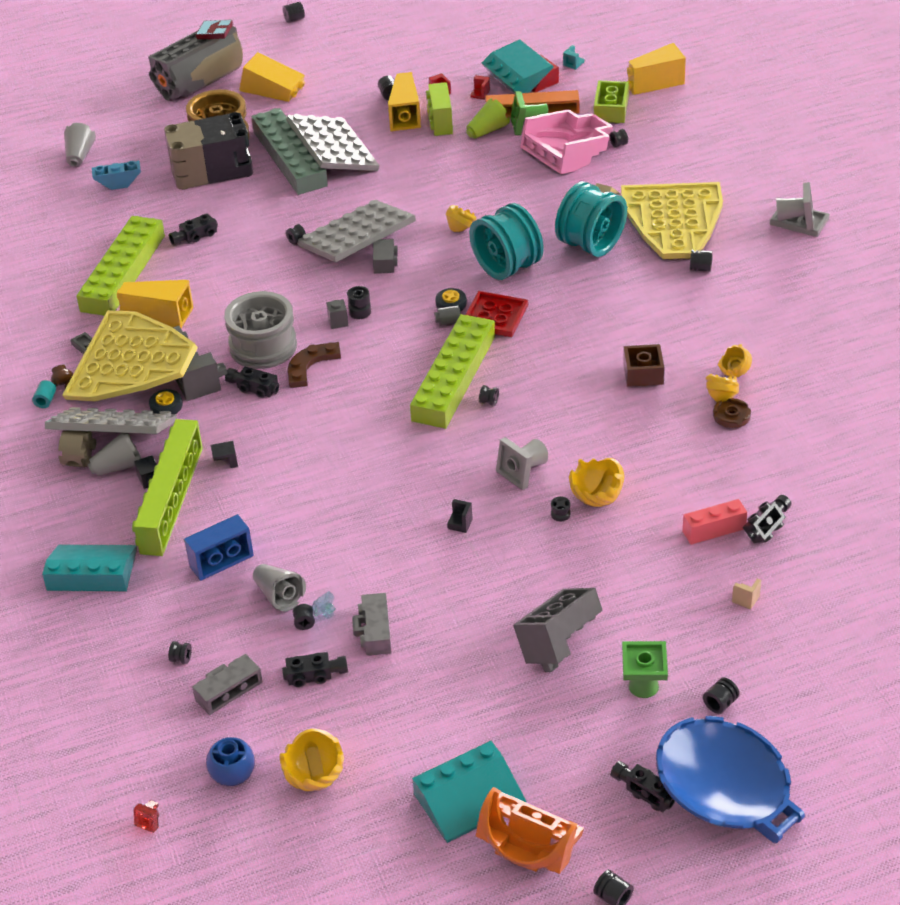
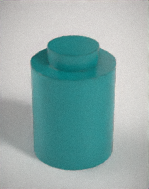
(44, 394)

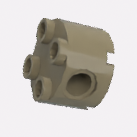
(76, 448)

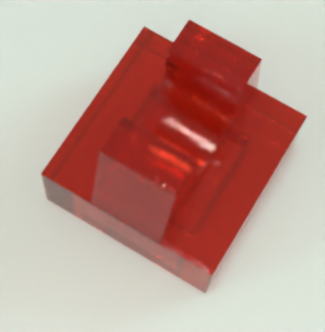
(146, 816)

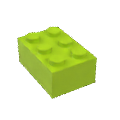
(611, 101)
(439, 109)

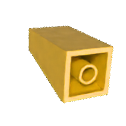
(657, 70)
(270, 79)
(404, 104)
(161, 300)

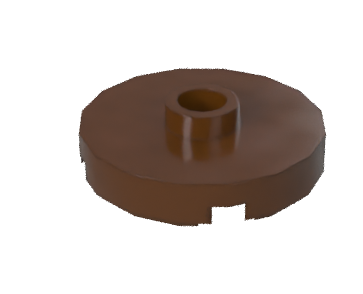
(732, 413)

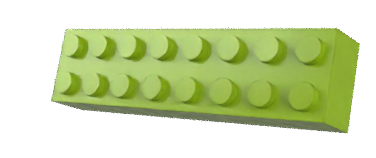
(120, 264)
(452, 371)
(167, 488)

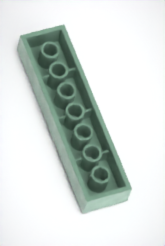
(288, 151)

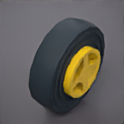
(451, 297)
(165, 401)

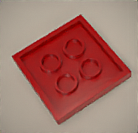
(503, 309)

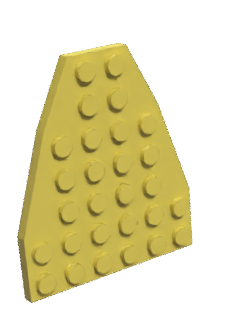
(674, 215)
(129, 357)

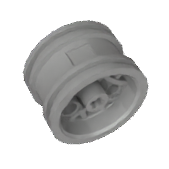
(260, 329)

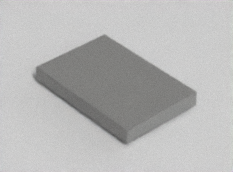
(799, 223)

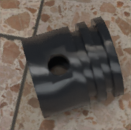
(293, 11)
(385, 86)
(701, 260)
(721, 695)
(613, 888)

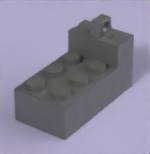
(201, 375)
(545, 629)

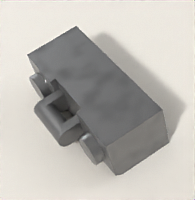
(376, 633)
(227, 683)

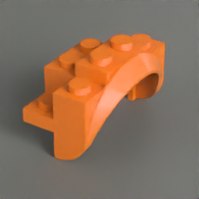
(532, 836)

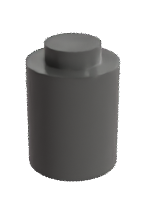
(447, 315)

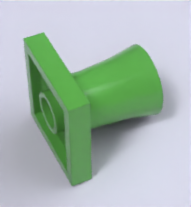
(521, 111)
(644, 666)

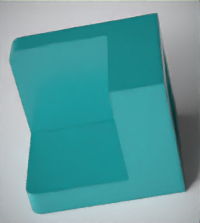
(572, 59)

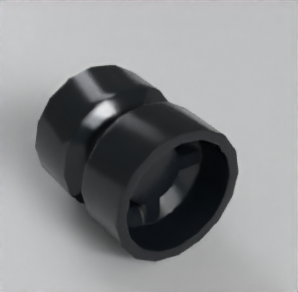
(359, 302)

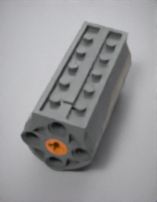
(194, 64)

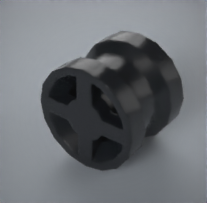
(618, 138)
(295, 233)
(488, 395)
(560, 509)
(303, 616)
(180, 652)

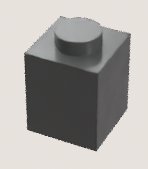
(337, 314)

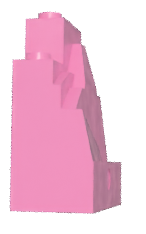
(565, 139)

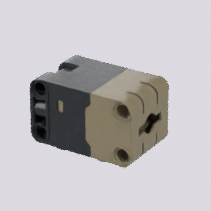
(208, 150)

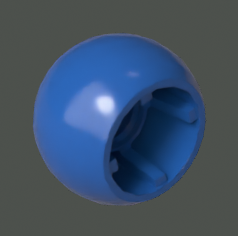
(230, 761)

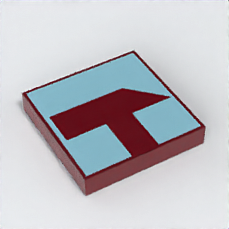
(214, 29)

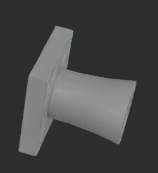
(797, 207)
(516, 462)

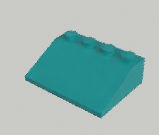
(517, 66)
(89, 568)
(457, 789)

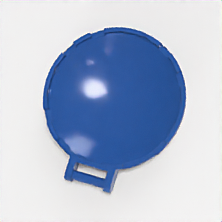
(727, 775)

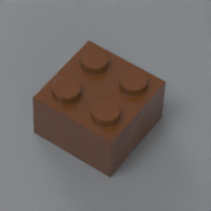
(643, 365)

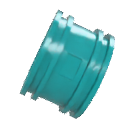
(591, 218)
(506, 241)

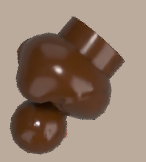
(61, 375)

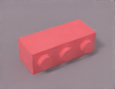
(714, 521)

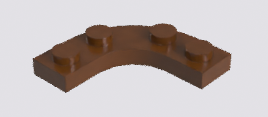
(305, 358)

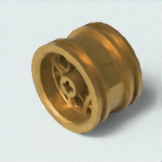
(216, 103)

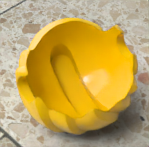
(597, 481)
(312, 760)

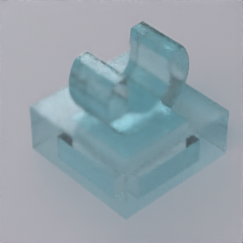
(324, 605)

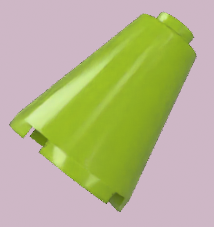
(488, 119)

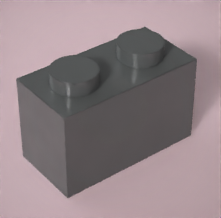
(384, 256)

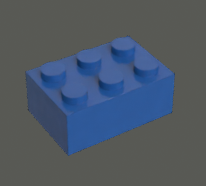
(219, 547)

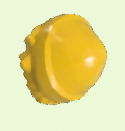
(458, 219)
(735, 361)
(721, 387)

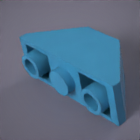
(117, 175)

